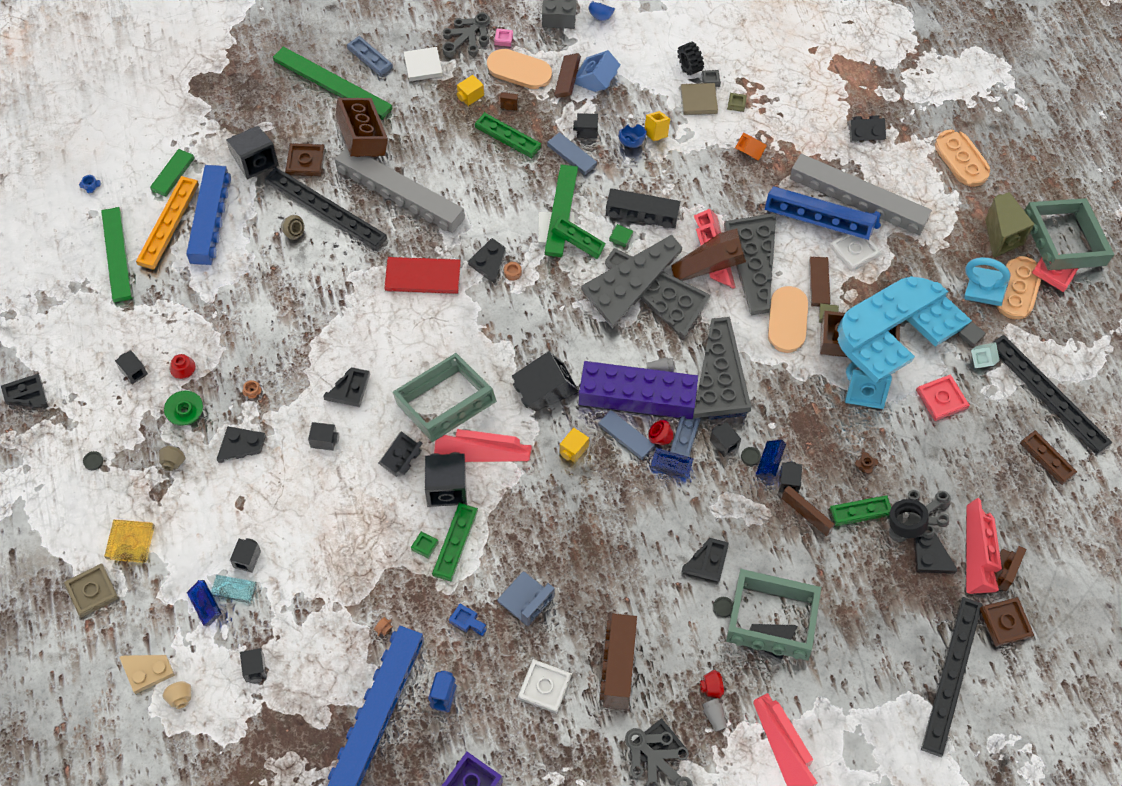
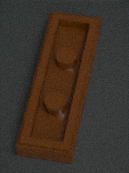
(567, 75)
(819, 281)
(1048, 457)
(808, 511)

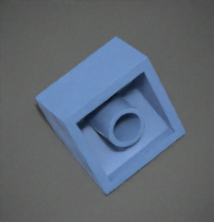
(597, 71)

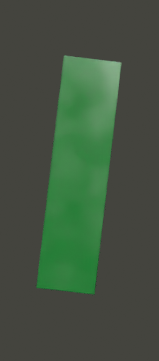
(508, 135)
(455, 542)

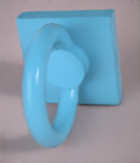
(986, 284)
(864, 391)

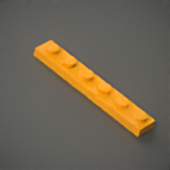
(167, 222)

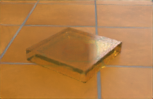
(129, 540)

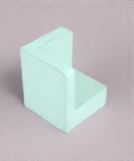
(985, 355)

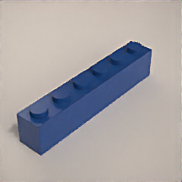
(820, 212)
(208, 215)

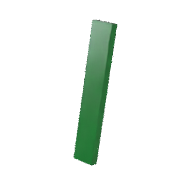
(562, 207)
(116, 254)

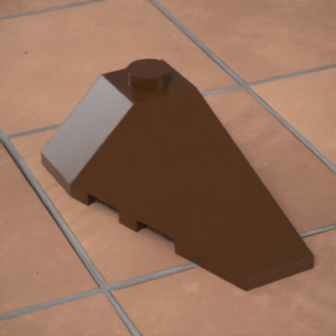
(714, 255)

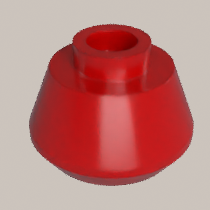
(182, 366)
(660, 433)
(712, 684)

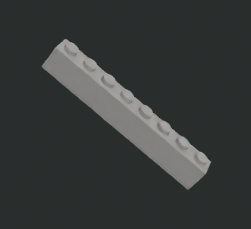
(401, 190)
(860, 194)

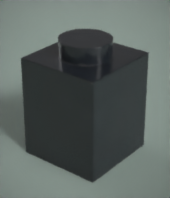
(586, 125)
(131, 367)
(323, 436)
(725, 439)
(790, 476)
(245, 554)
(253, 665)

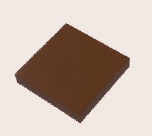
(305, 159)
(1006, 621)

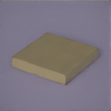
(699, 99)
(91, 590)

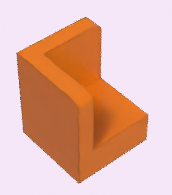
(750, 146)

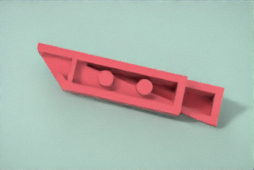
(785, 742)

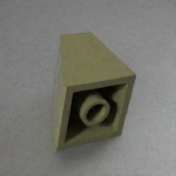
(1007, 224)

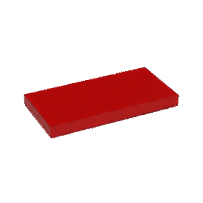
(422, 275)

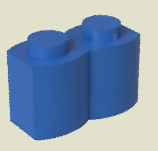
(442, 691)

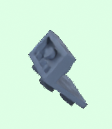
(526, 598)

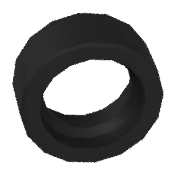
(913, 506)

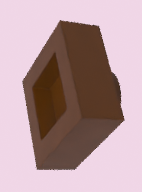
(509, 101)

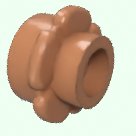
(251, 384)
(383, 626)

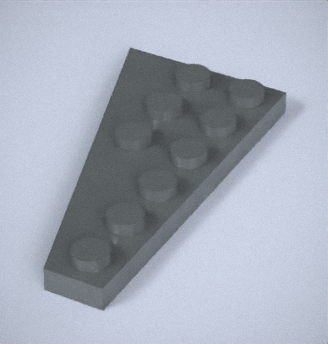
(755, 274)
(626, 283)
(669, 297)
(722, 378)

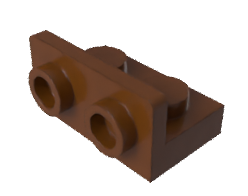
(1010, 564)

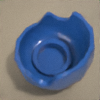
(600, 11)
(632, 136)

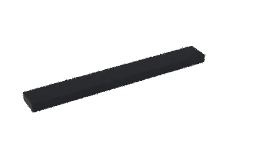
(326, 208)
(1052, 396)
(951, 677)

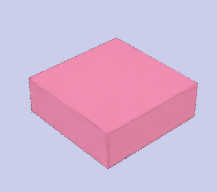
(503, 37)

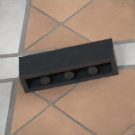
(642, 208)

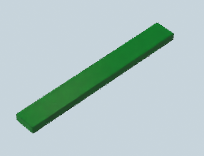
(328, 79)

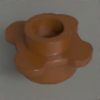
(866, 468)

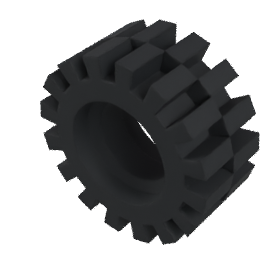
(690, 58)

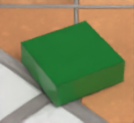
(621, 235)
(424, 544)

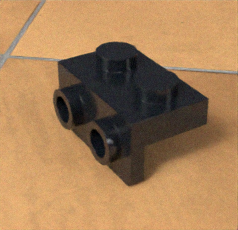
(867, 129)
(400, 454)

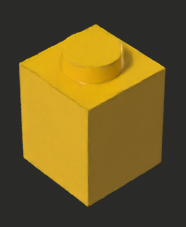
(470, 90)
(657, 125)
(574, 445)

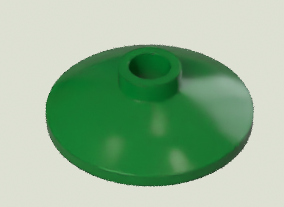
(180, 401)

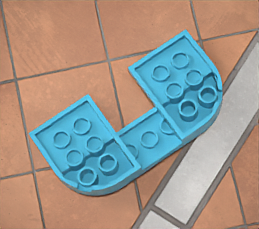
(866, 325)

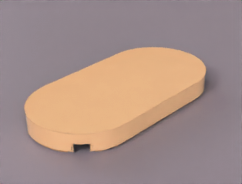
(519, 68)
(962, 158)
(1021, 288)
(788, 319)

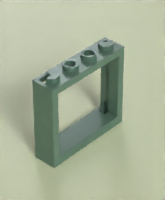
(1092, 230)
(454, 416)
(779, 587)

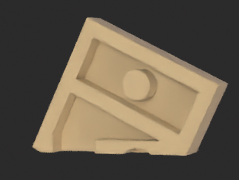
(146, 670)

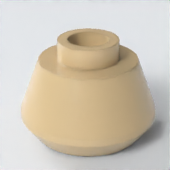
(178, 694)

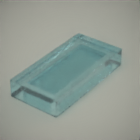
(233, 588)

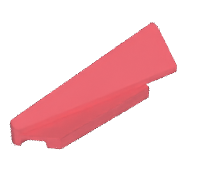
(709, 228)
(483, 447)
(981, 550)

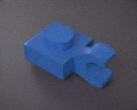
(465, 619)

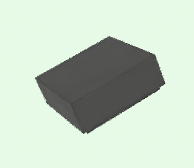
(711, 76)
(972, 334)

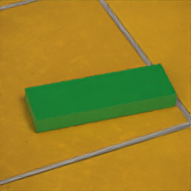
(172, 172)
(578, 237)
(860, 510)

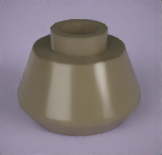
(293, 227)
(171, 458)

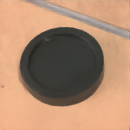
(750, 456)
(93, 460)
(723, 606)

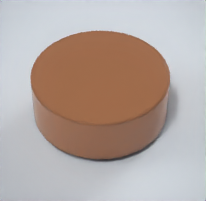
(512, 271)

